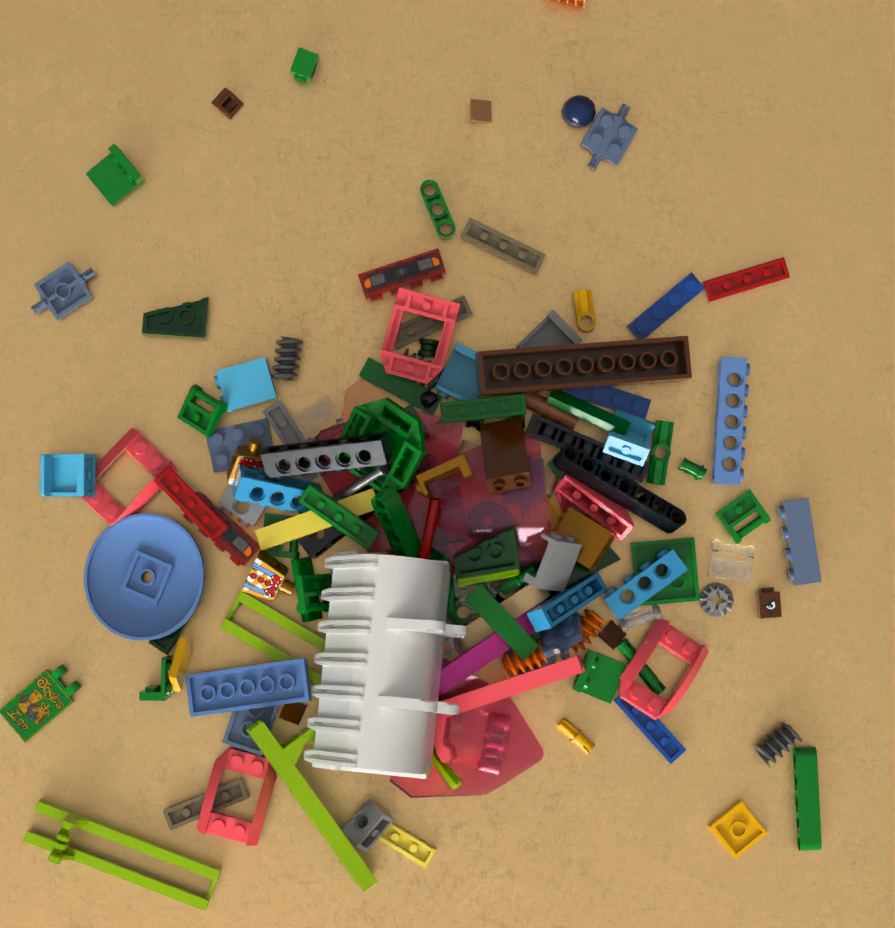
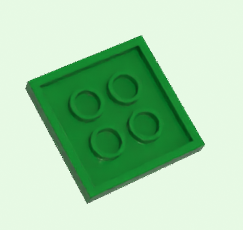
(683, 588)

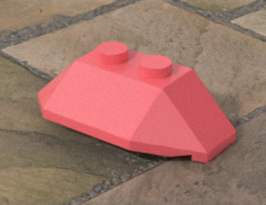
(593, 506)

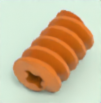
(589, 624)
(514, 662)

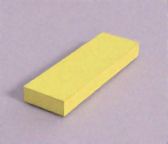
(408, 844)

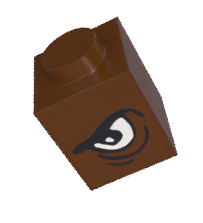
(768, 603)

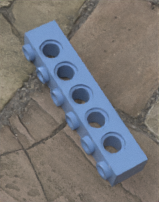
(741, 368)

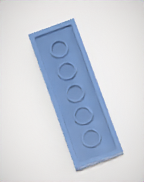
(248, 687)

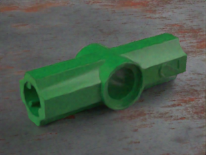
(661, 438)

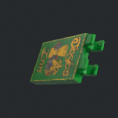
(39, 703)

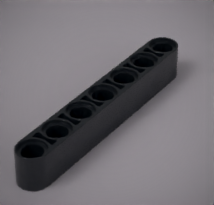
(619, 489)

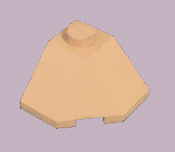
(358, 394)

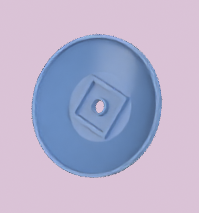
(117, 572)

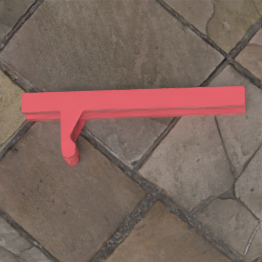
(499, 691)

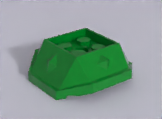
(404, 436)

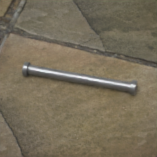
(383, 471)

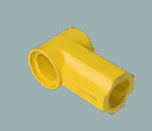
(584, 309)

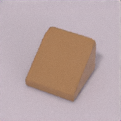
(480, 111)

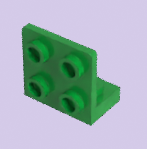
(115, 176)
(600, 677)
(163, 691)

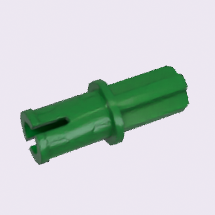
(515, 582)

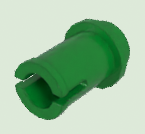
(693, 469)

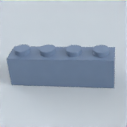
(800, 541)

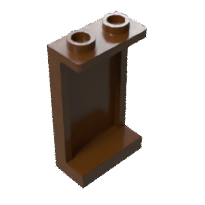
(505, 455)

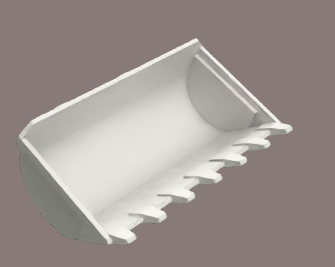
(381, 664)

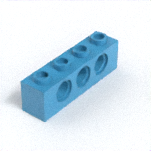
(288, 487)
(675, 568)
(567, 602)

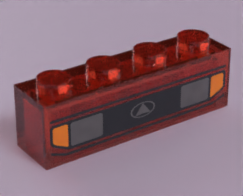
(402, 274)
(233, 539)

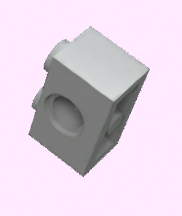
(248, 517)
(367, 825)

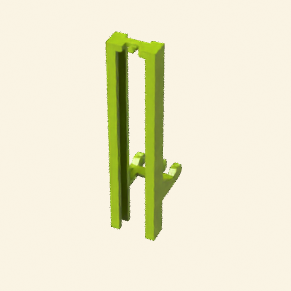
(278, 618)
(283, 761)
(62, 851)

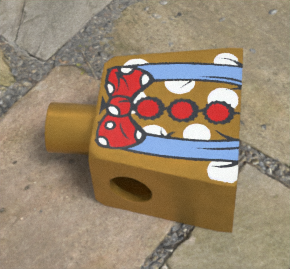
(247, 457)
(267, 578)

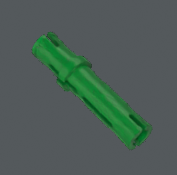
(646, 673)

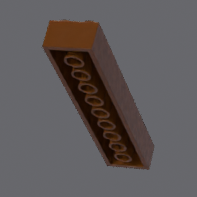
(583, 366)

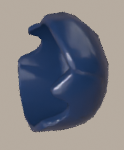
(578, 111)

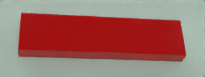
(746, 279)
(191, 503)

